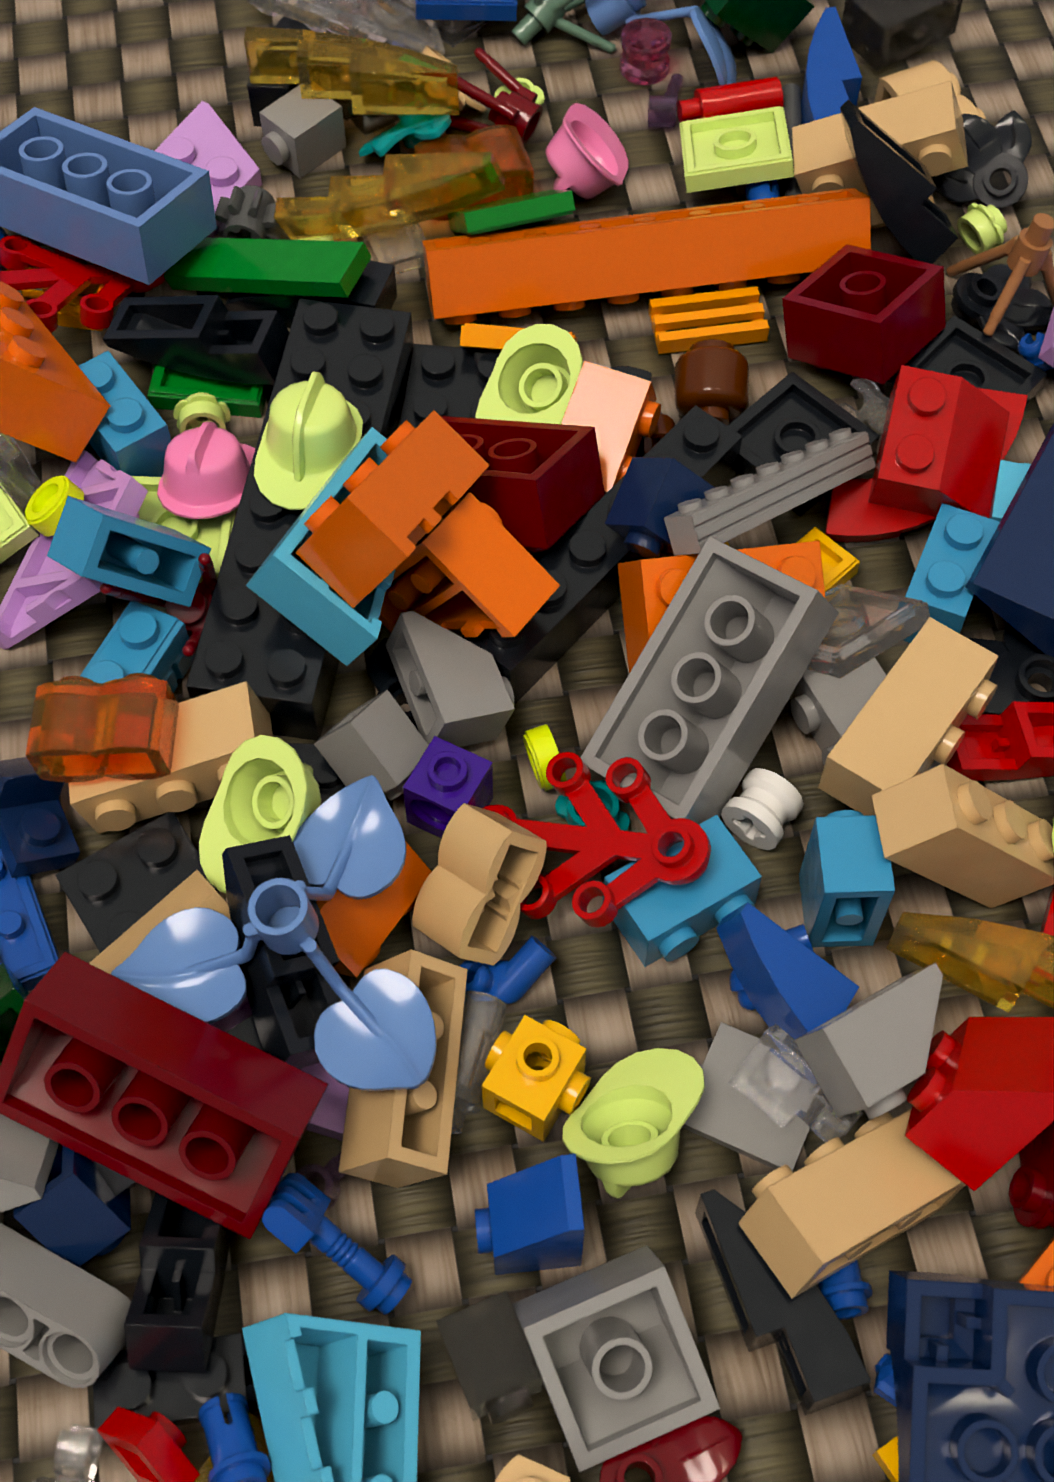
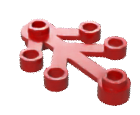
(66, 279)
(604, 842)

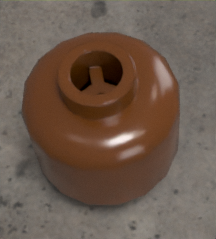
(713, 379)

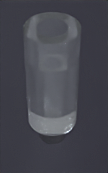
(480, 1028)

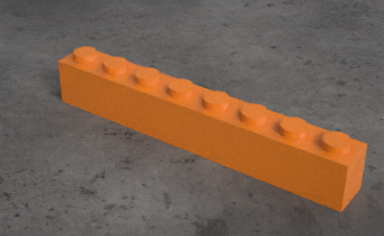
(641, 254)

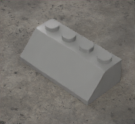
(712, 680)

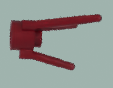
(506, 109)
(191, 616)

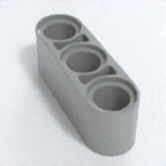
(57, 1313)

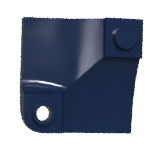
(972, 1378)

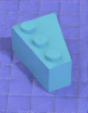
(303, 595)
(336, 1398)

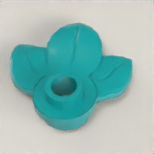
(411, 130)

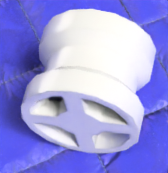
(762, 809)

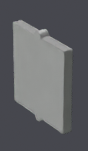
(731, 1118)

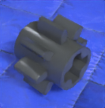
(248, 214)

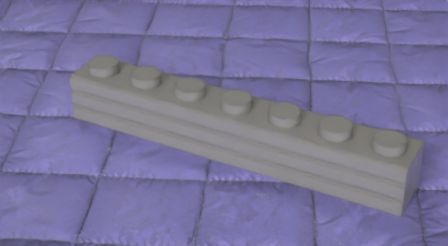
(769, 492)

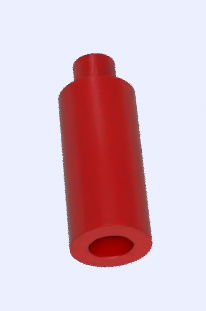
(731, 99)

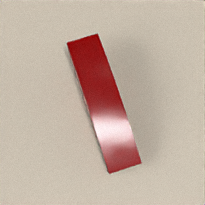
(1007, 744)

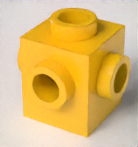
(535, 1075)

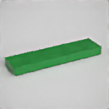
(271, 267)

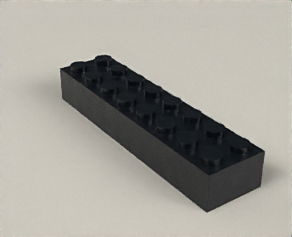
(243, 637)

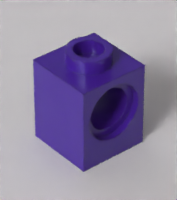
(443, 782)

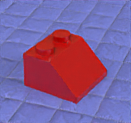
(938, 445)
(984, 1094)

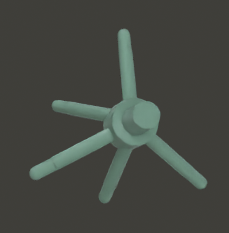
(550, 14)

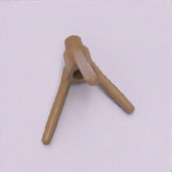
(1026, 257)

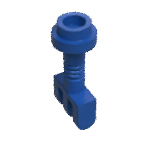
(298, 1218)

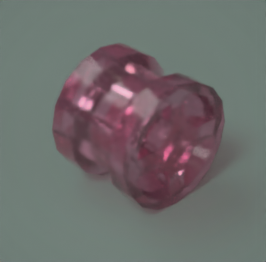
(645, 51)

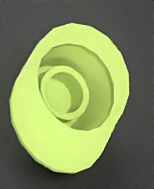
(532, 377)
(304, 441)
(260, 798)
(635, 1118)

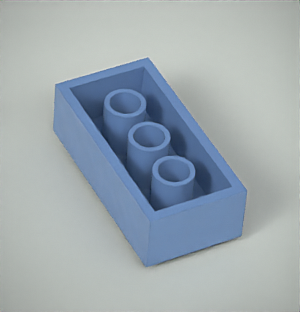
(101, 196)

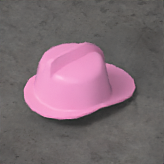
(586, 154)
(204, 472)

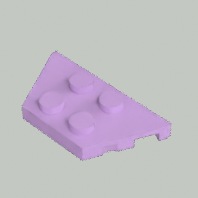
(209, 144)
(43, 586)

